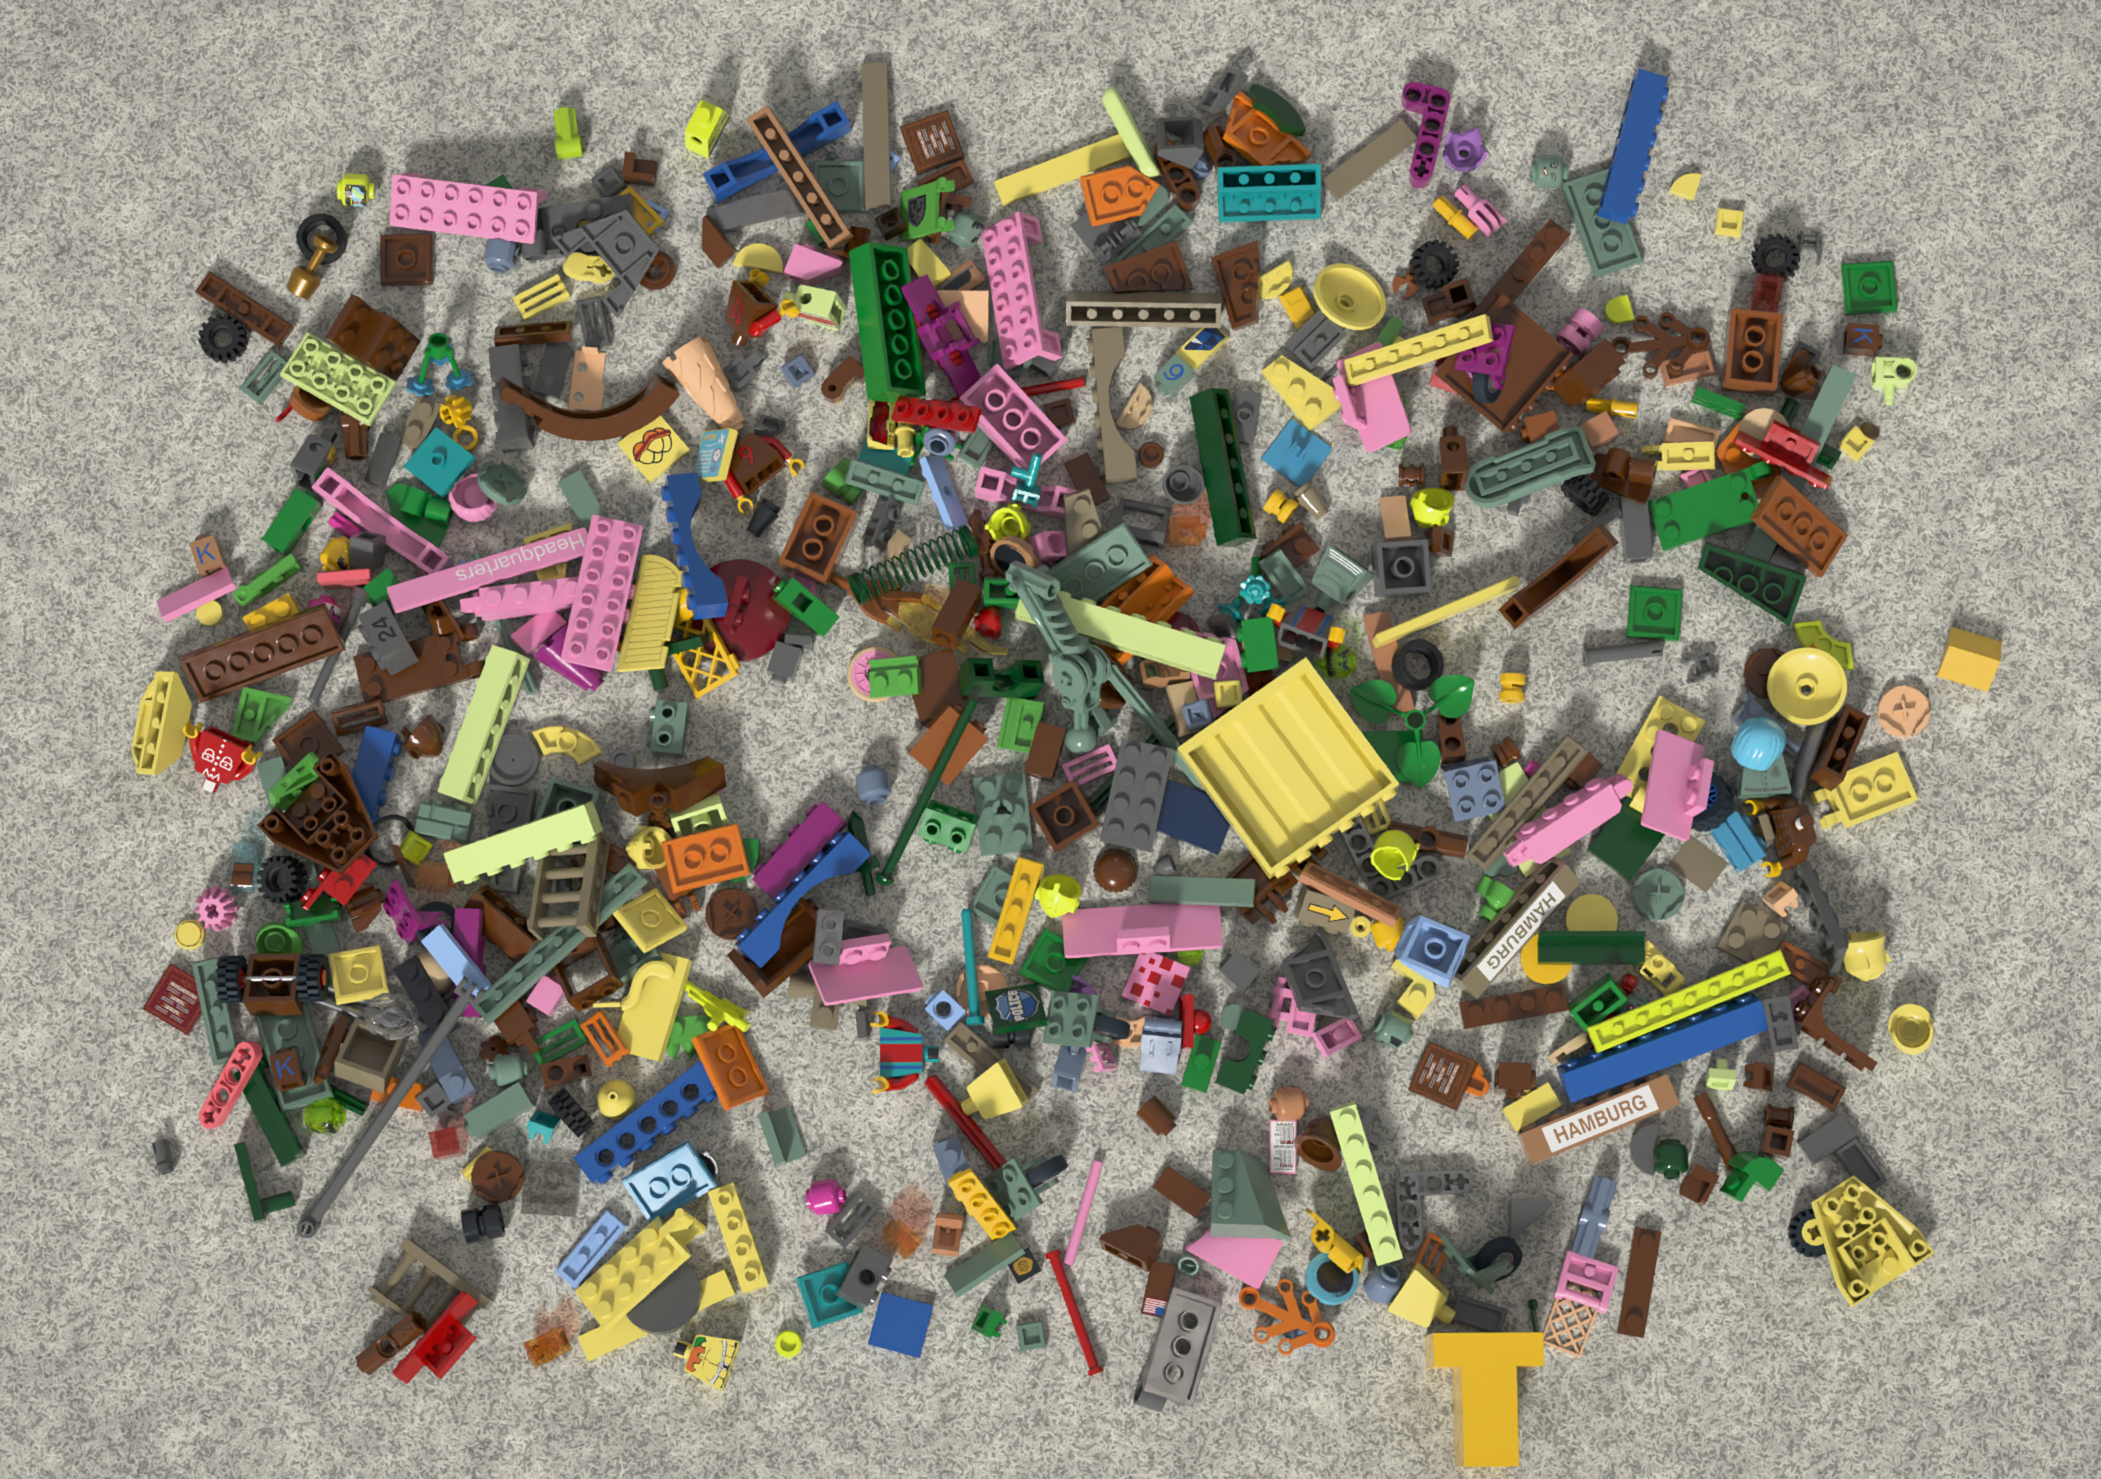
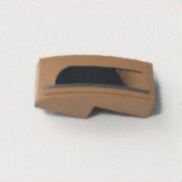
(963, 278)

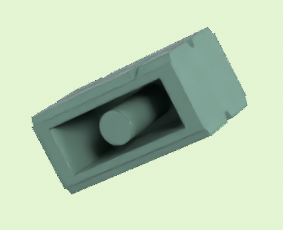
(445, 823)

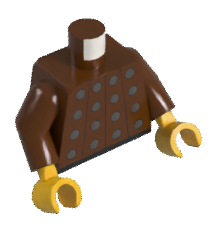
(1792, 831)

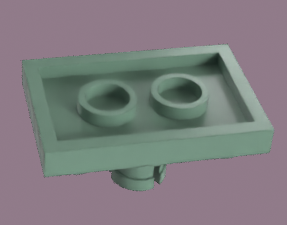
(1003, 814)

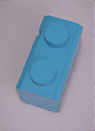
(1739, 842)

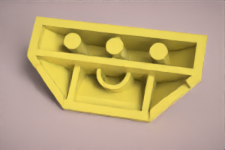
(160, 724)

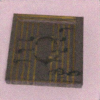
(549, 1188)

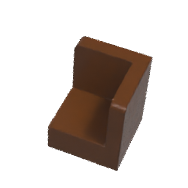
(639, 170)
(1698, 1184)

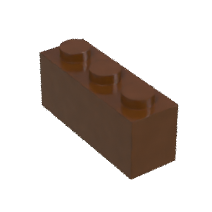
(1839, 747)
(503, 923)

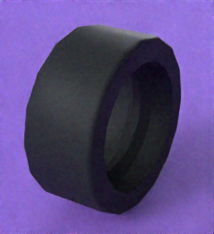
(314, 221)
(1431, 653)

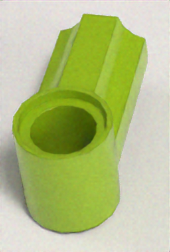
(568, 140)

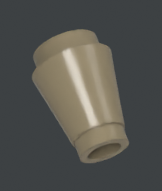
(1311, 500)

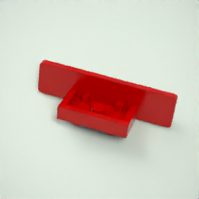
(936, 414)
(1787, 449)
(337, 885)
(441, 1343)

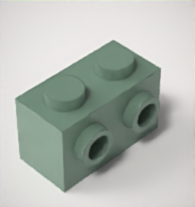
(669, 728)

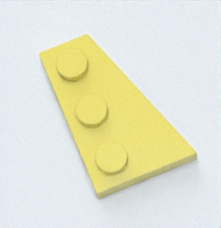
(1303, 392)

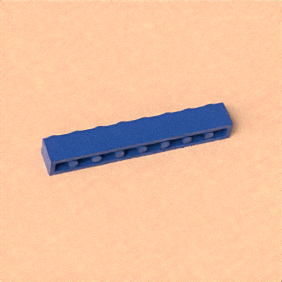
(1663, 1047)

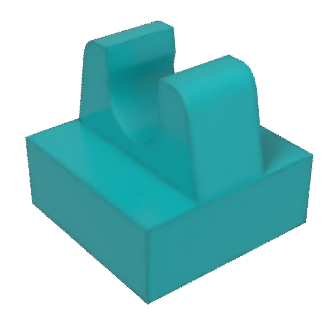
(543, 1124)

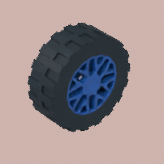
(1718, 806)

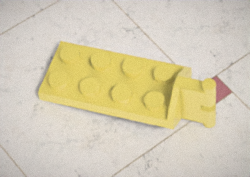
(639, 1267)

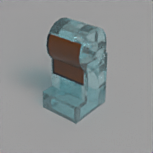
(245, 867)

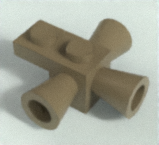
(822, 1016)

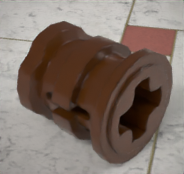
(1412, 475)

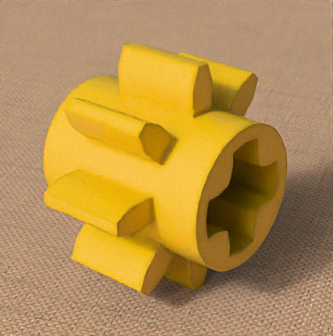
(455, 411)

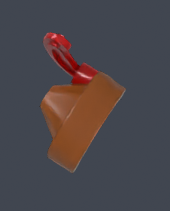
(306, 406)

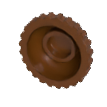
(1115, 870)

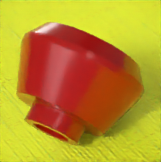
(988, 622)

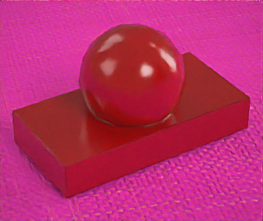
(1193, 1020)

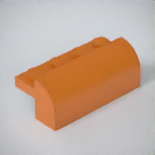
(1150, 593)

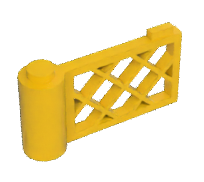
(684, 615)

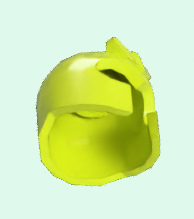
(1391, 851)

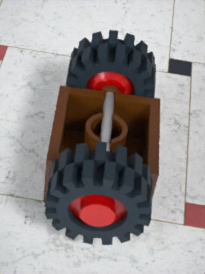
(272, 982)

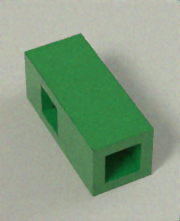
(292, 521)
(804, 606)

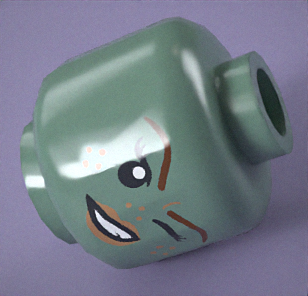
(1548, 171)

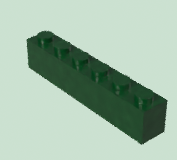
(1222, 467)

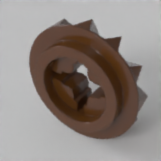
(667, 271)

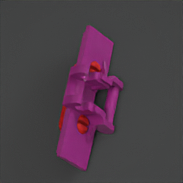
(932, 319)

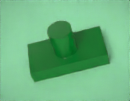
(1201, 1063)

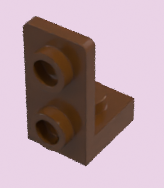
(955, 203)

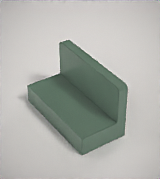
(782, 1135)

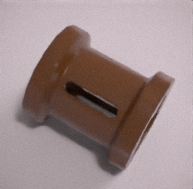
(1778, 1116)

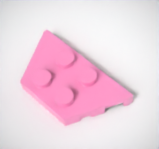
(1229, 670)

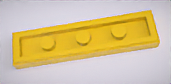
(1015, 910)

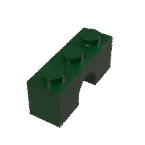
(1020, 680)
(1239, 1073)

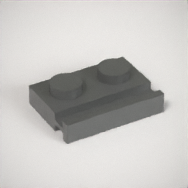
(1315, 339)

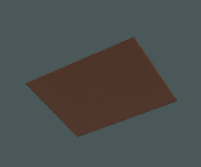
(403, 866)

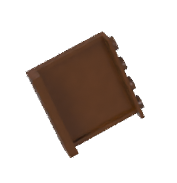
(1529, 369)

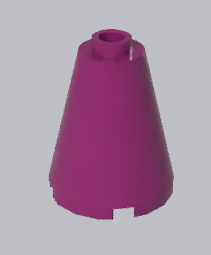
(580, 675)

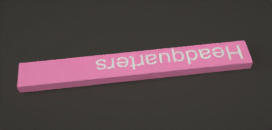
(488, 570)

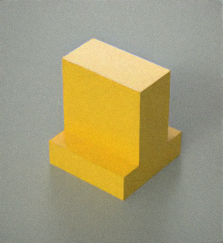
(1485, 1390)

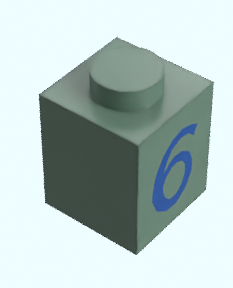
(1173, 376)

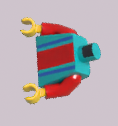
(900, 1053)

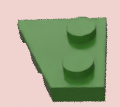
(258, 713)

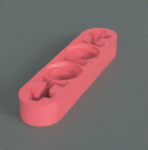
(232, 1086)

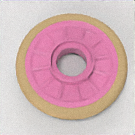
(858, 671)

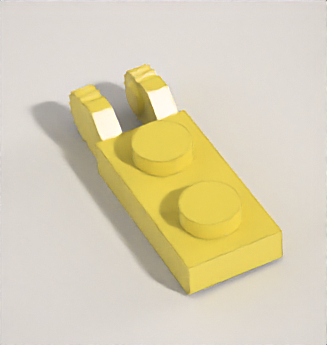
(1683, 455)

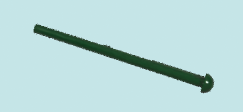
(884, 877)

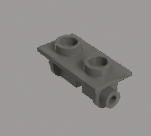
(887, 513)

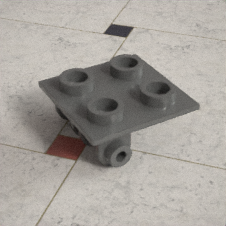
(1106, 239)

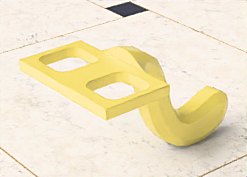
(656, 968)

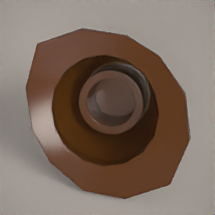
(1320, 1144)

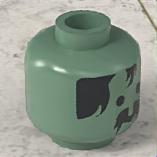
(1392, 1029)

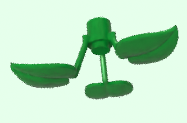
(1415, 760)

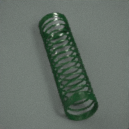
(862, 592)

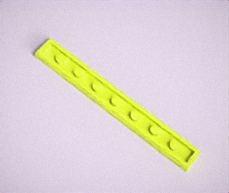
(1688, 1001)

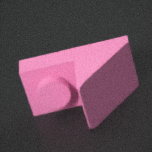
(1336, 1036)

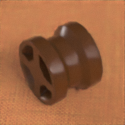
(1505, 751)

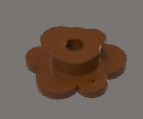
(492, 1047)

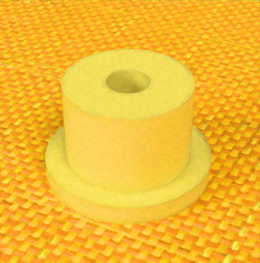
(1360, 921)

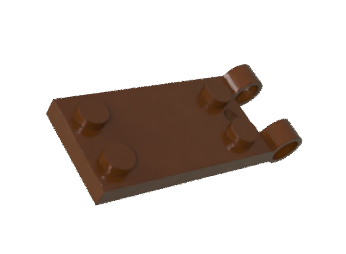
(429, 673)

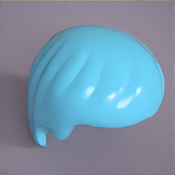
(1758, 743)

